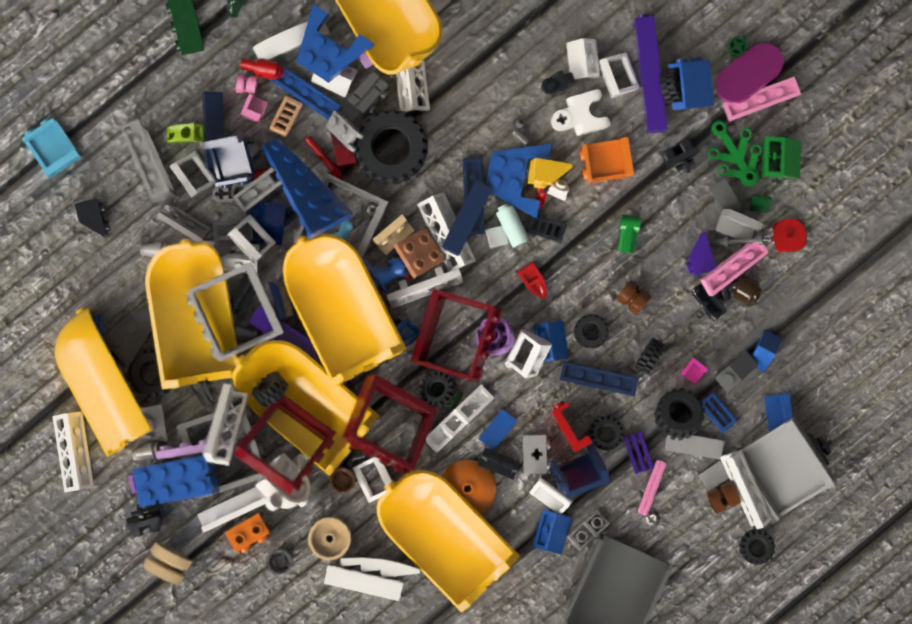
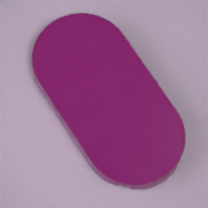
(749, 73)

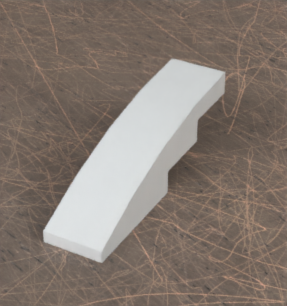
(458, 418)
(388, 567)

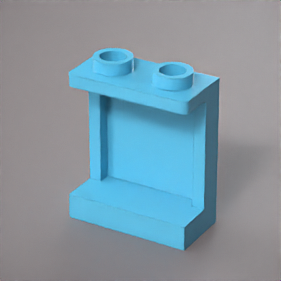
(51, 147)

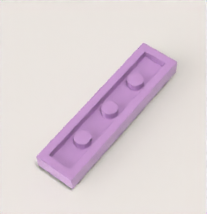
(185, 449)

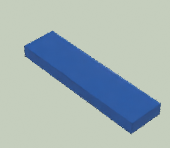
(307, 93)

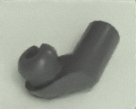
(518, 131)

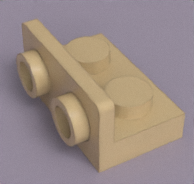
(392, 234)

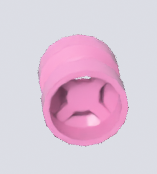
(250, 84)

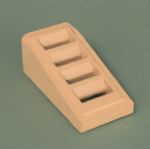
(278, 130)

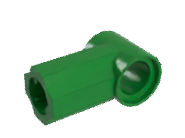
(629, 229)

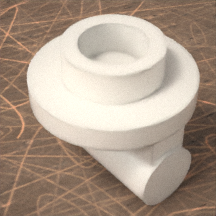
(559, 189)

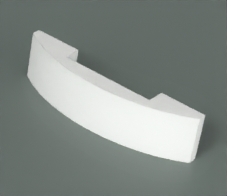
(284, 42)

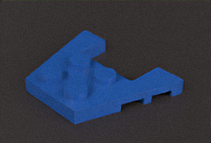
(322, 54)
(508, 175)

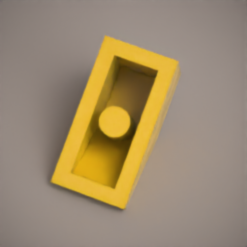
(545, 172)

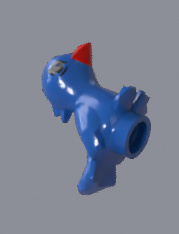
(383, 275)

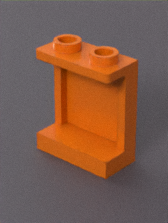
(606, 160)

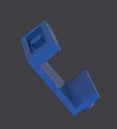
(695, 83)

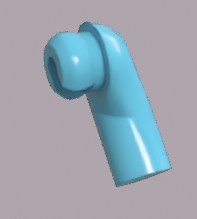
(345, 229)

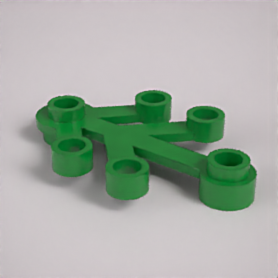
(736, 156)

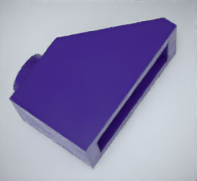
(701, 257)

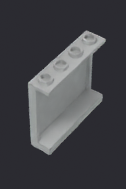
(787, 468)

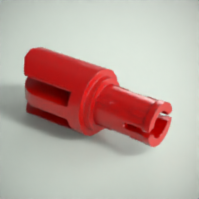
(263, 68)

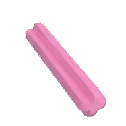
(651, 488)

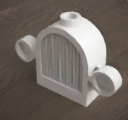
(275, 495)

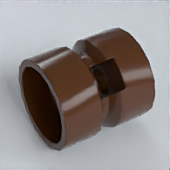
(633, 297)
(342, 480)
(729, 494)

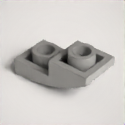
(588, 530)

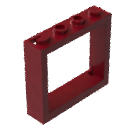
(429, 326)
(401, 396)
(306, 420)

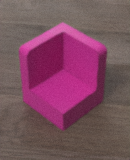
(693, 371)

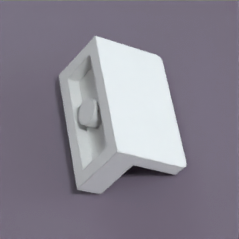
(583, 58)
(340, 83)

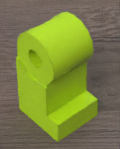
(185, 133)

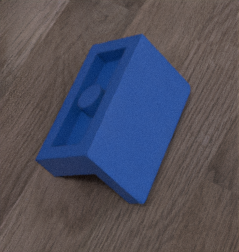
(555, 334)
(777, 410)
(552, 532)

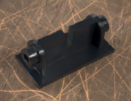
(243, 295)
(711, 304)
(499, 463)

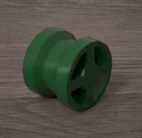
(739, 44)

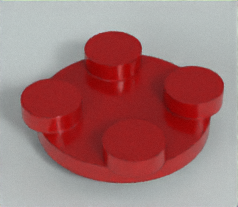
(789, 235)

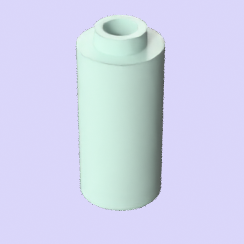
(512, 225)

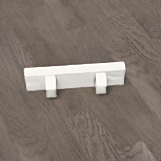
(425, 288)

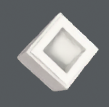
(496, 237)

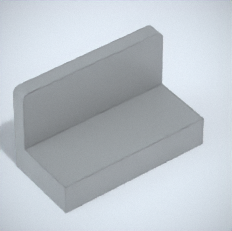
(737, 225)

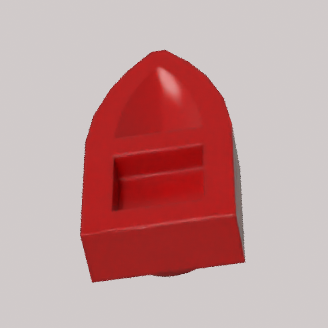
(533, 280)

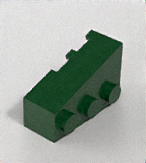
(186, 26)

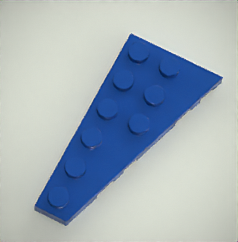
(305, 191)

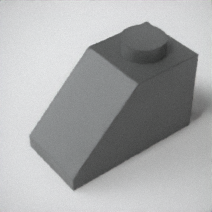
(736, 371)

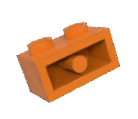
(248, 532)

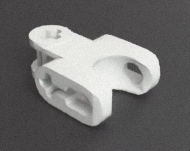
(579, 116)

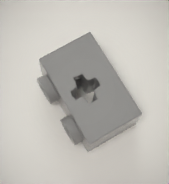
(530, 443)

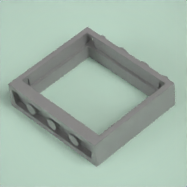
(148, 162)
(382, 206)
(208, 332)
(256, 447)

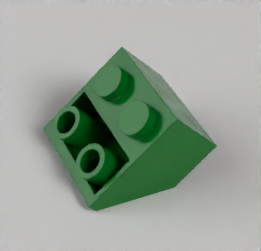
(781, 158)

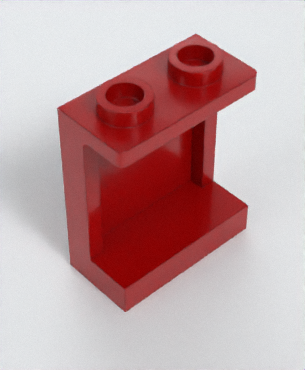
(565, 428)

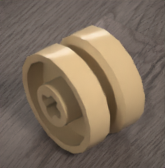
(341, 538)
(167, 562)

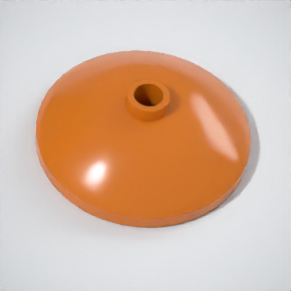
(479, 478)

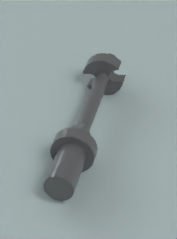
(726, 241)

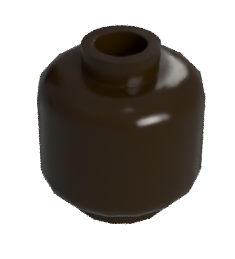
(746, 290)

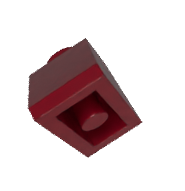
(343, 155)

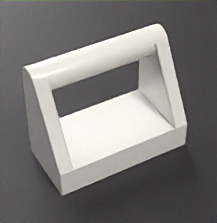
(609, 78)
(185, 181)
(244, 245)
(536, 357)
(363, 483)
(550, 496)

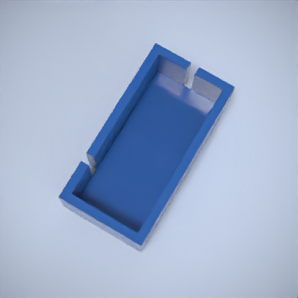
(175, 481)

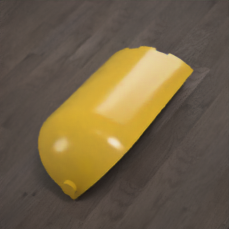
(400, 30)
(339, 306)
(178, 338)
(98, 384)
(309, 389)
(444, 536)

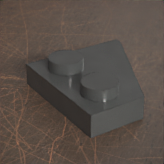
(222, 241)

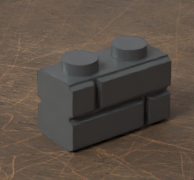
(368, 94)

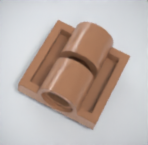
(419, 253)

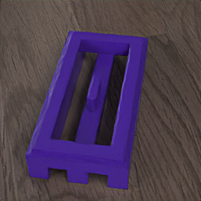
(645, 450)

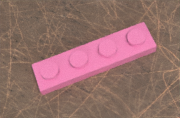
(763, 99)
(733, 267)

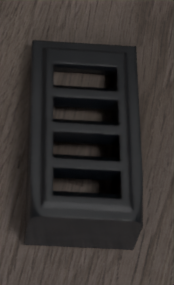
(558, 239)

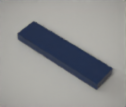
(212, 120)
(473, 171)
(466, 218)
(599, 378)

